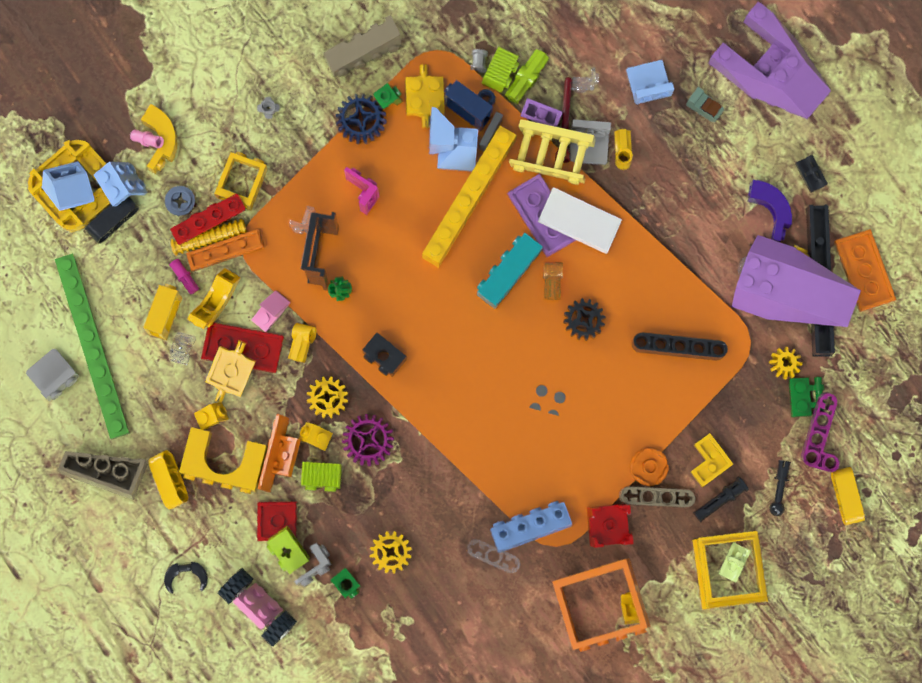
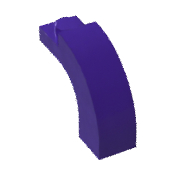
(774, 200)

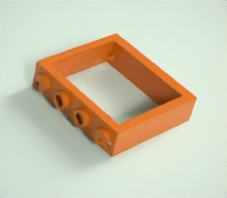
(619, 634)

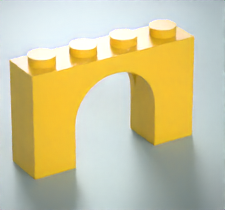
(195, 464)

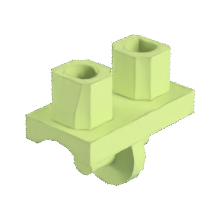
(734, 562)

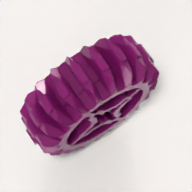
(354, 431)

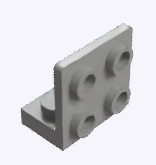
(599, 152)

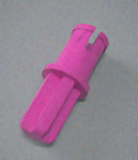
(184, 276)

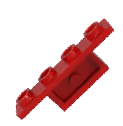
(207, 219)

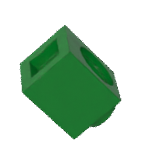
(339, 578)

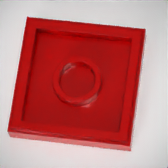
(274, 517)

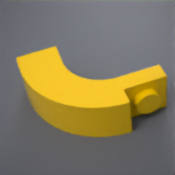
(161, 124)
(215, 300)

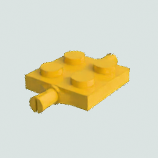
(423, 94)
(230, 371)

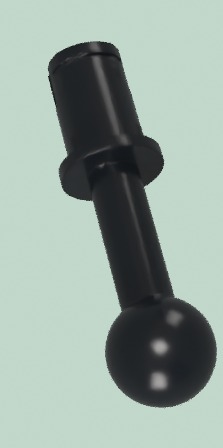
(777, 507)

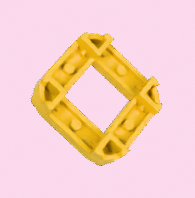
(82, 215)

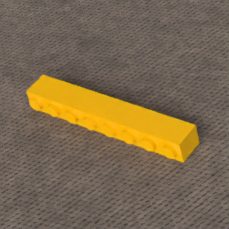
(469, 196)

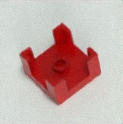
(609, 525)

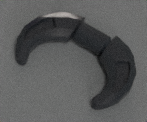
(174, 570)

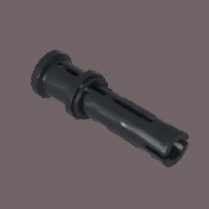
(728, 494)

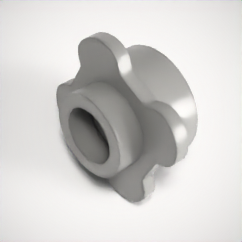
(263, 107)

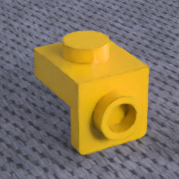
(211, 415)
(315, 436)
(628, 609)

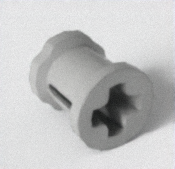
(479, 60)

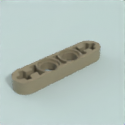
(657, 497)

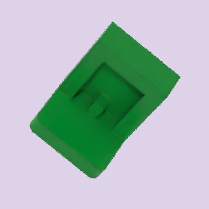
(387, 95)

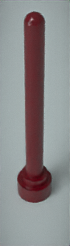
(566, 113)

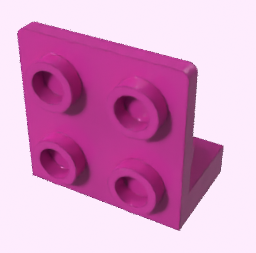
(370, 190)

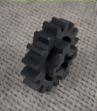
(588, 327)

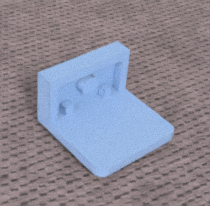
(119, 181)

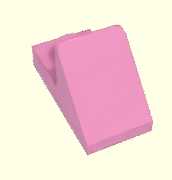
(270, 311)

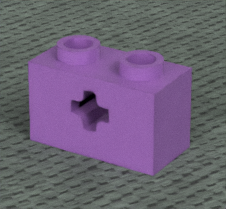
(541, 113)

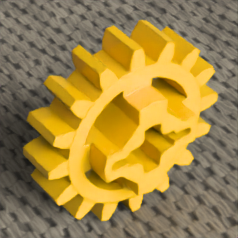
(317, 399)
(385, 560)

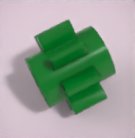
(339, 288)

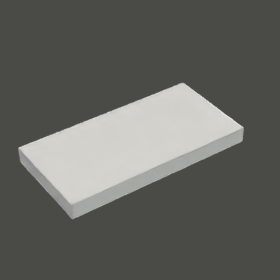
(579, 220)

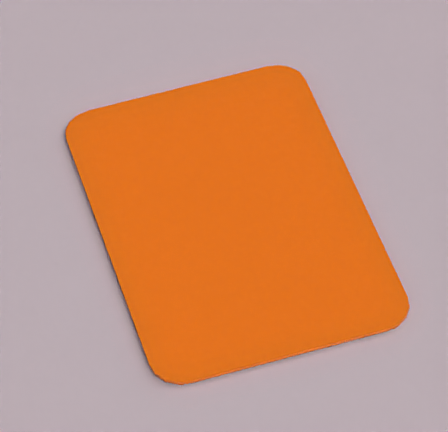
(479, 366)

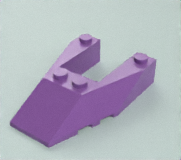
(782, 75)

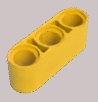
(168, 479)
(847, 496)

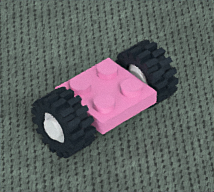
(257, 606)

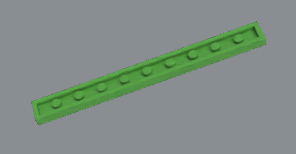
(92, 346)

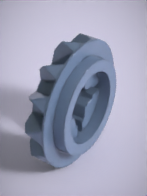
(174, 194)

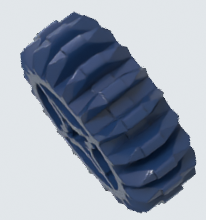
(353, 120)

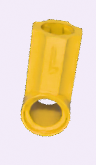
(623, 148)
(302, 336)

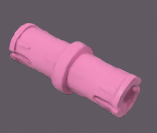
(146, 138)

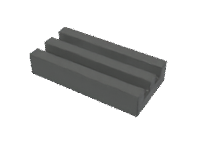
(491, 130)

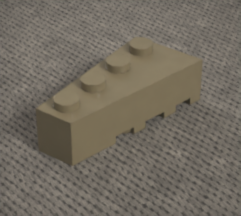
(105, 472)

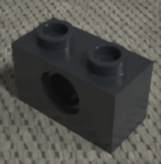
(379, 344)

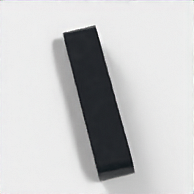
(688, 342)

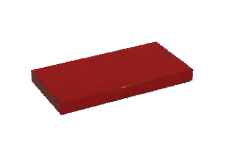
(260, 346)

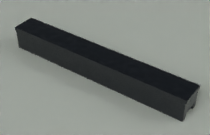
(819, 250)

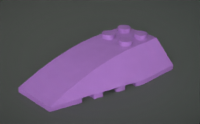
(792, 287)

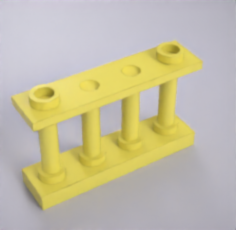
(547, 133)

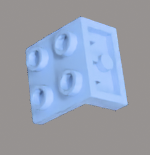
(649, 82)

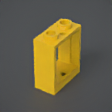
(222, 194)
(163, 311)

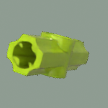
(526, 76)

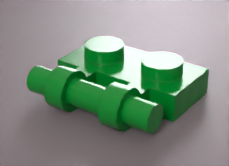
(800, 396)

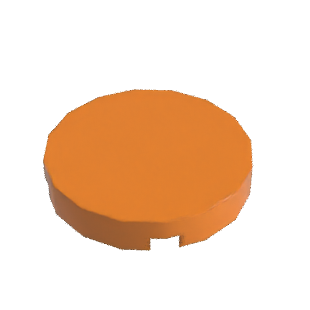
(649, 466)

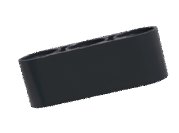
(111, 219)

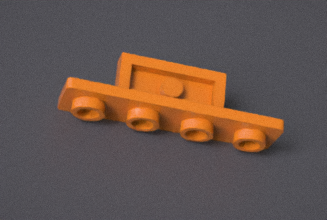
(280, 454)

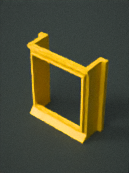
(707, 601)

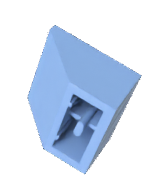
(67, 186)

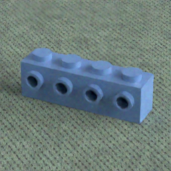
(530, 527)

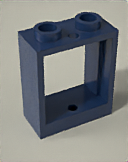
(468, 105)

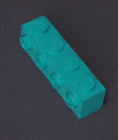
(509, 271)

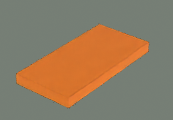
(865, 270)

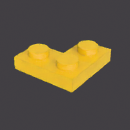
(715, 460)

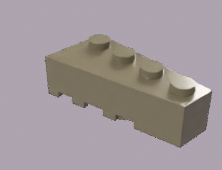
(363, 48)

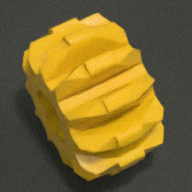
(792, 366)

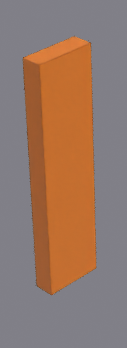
(225, 250)

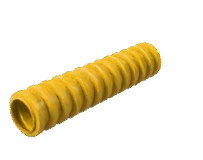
(210, 236)

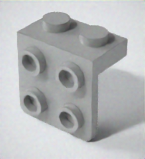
(52, 375)
(322, 555)

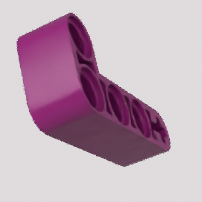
(823, 430)

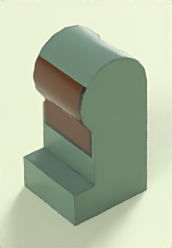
(705, 105)

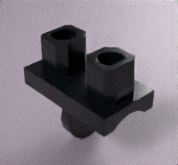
(811, 173)

